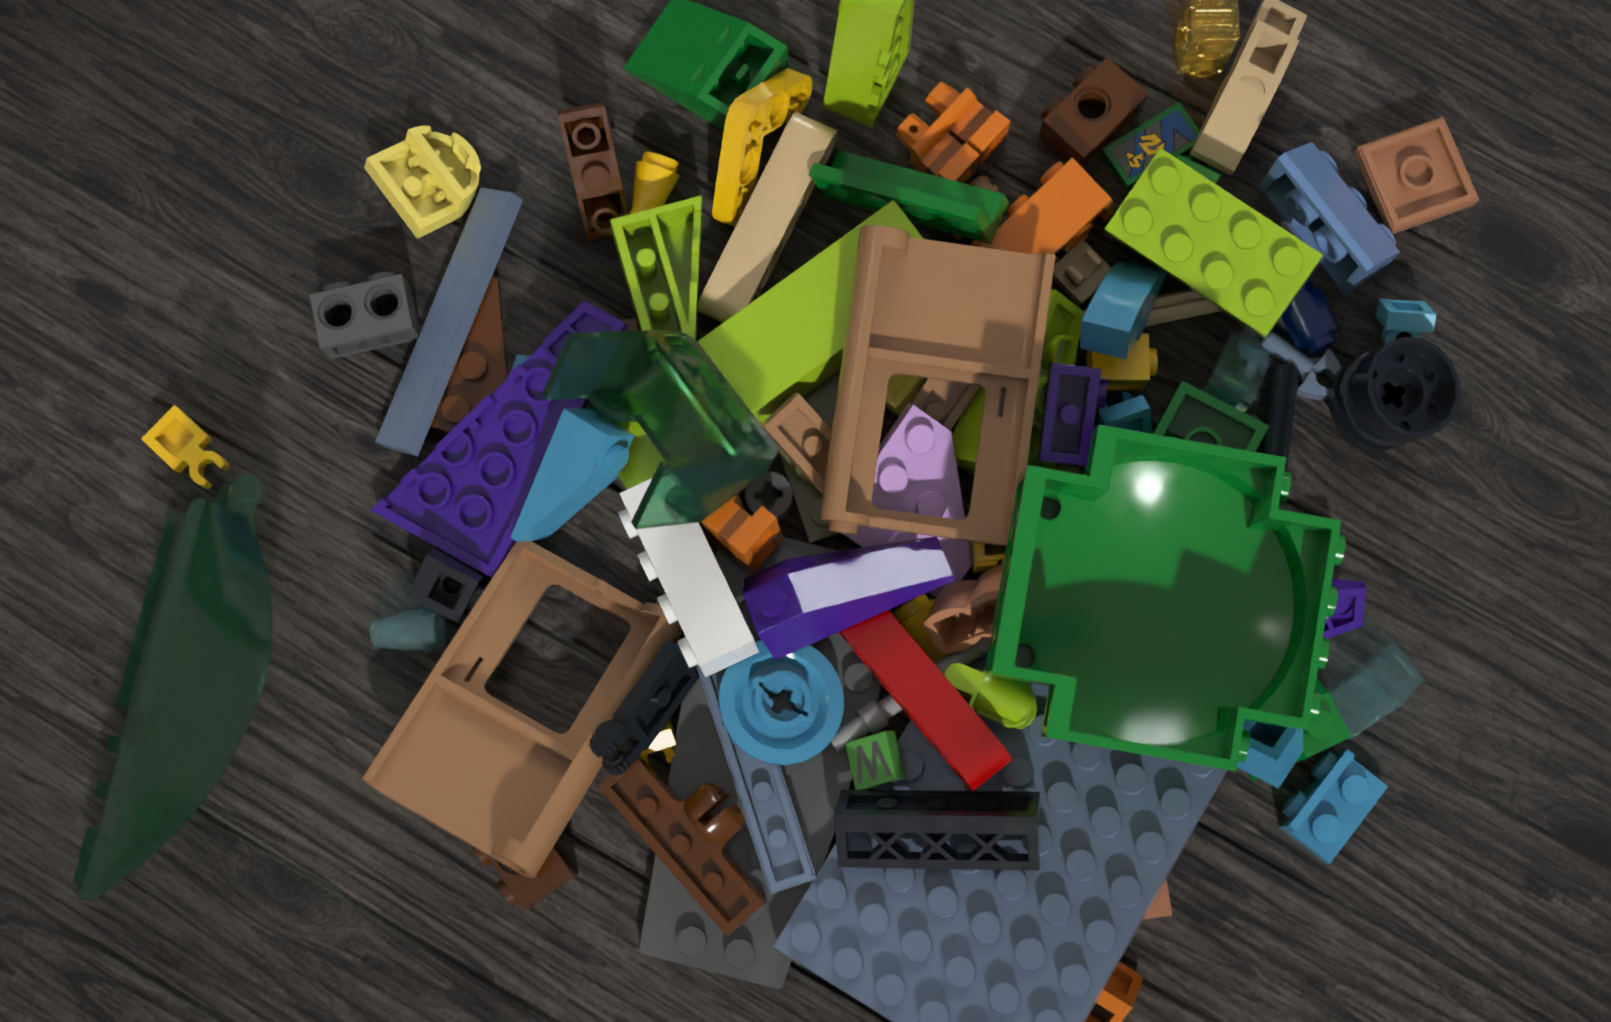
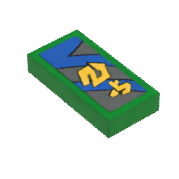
(1132, 153)

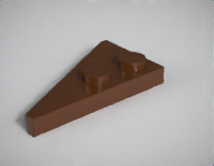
(480, 365)

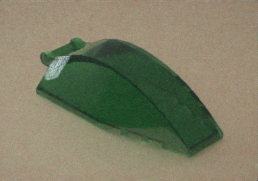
(186, 682)

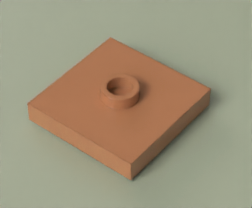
(1416, 175)

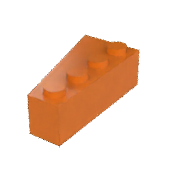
(1055, 215)

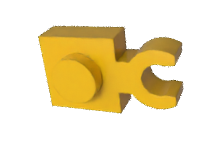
(182, 444)

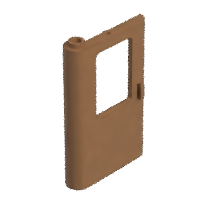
(947, 318)
(484, 764)

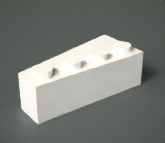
(693, 590)

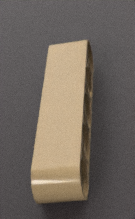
(767, 218)

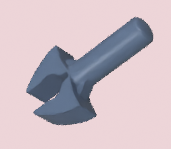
(1307, 366)

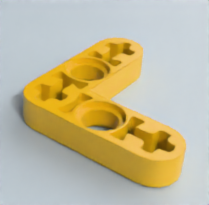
(746, 124)

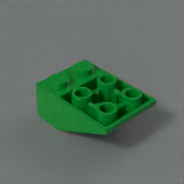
(705, 58)

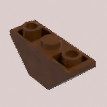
(594, 167)

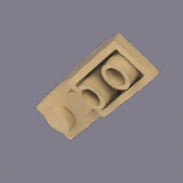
(1249, 85)

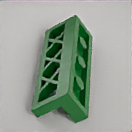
(921, 196)

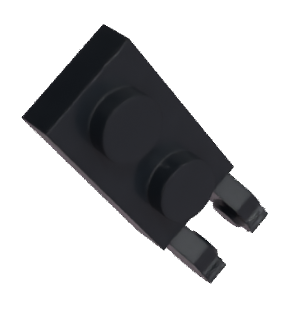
(644, 710)

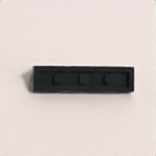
(942, 813)

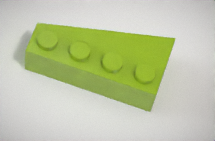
(867, 56)

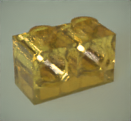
(1205, 36)

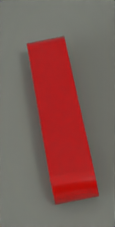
(928, 698)

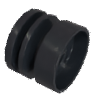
(1394, 394)

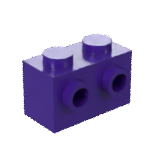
(1070, 412)

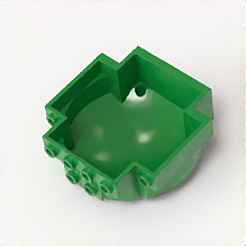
(1166, 598)

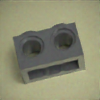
(365, 328)

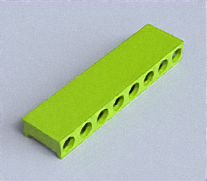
(782, 339)

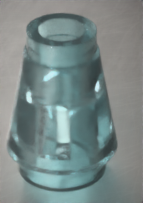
(410, 631)

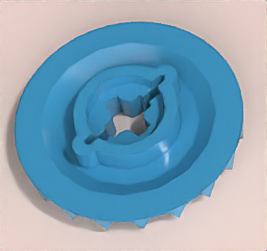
(785, 736)

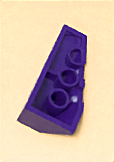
(831, 591)

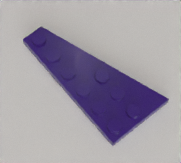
(483, 469)

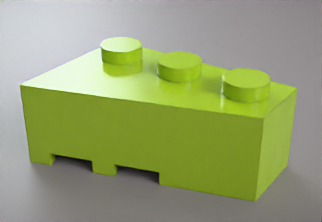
(662, 264)

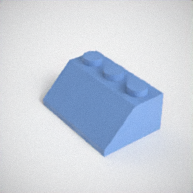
(1328, 216)

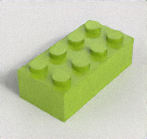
(1213, 243)

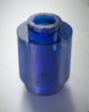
(1311, 320)

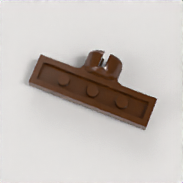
(688, 840)

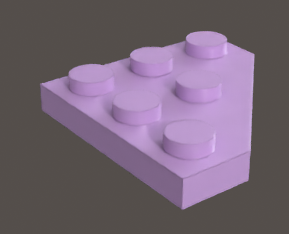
(919, 477)

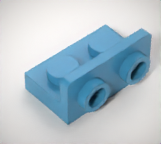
(1332, 804)

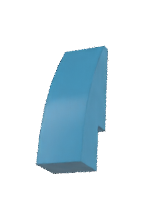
(1120, 309)

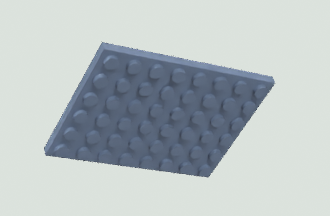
(1006, 939)

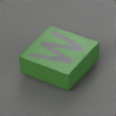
(875, 761)

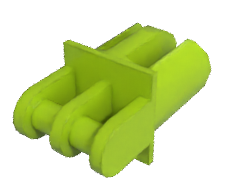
(994, 698)

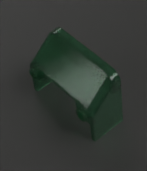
(684, 407)

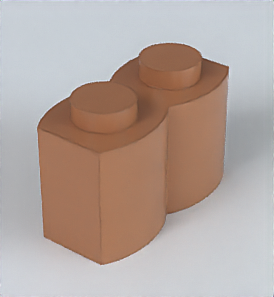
(964, 612)

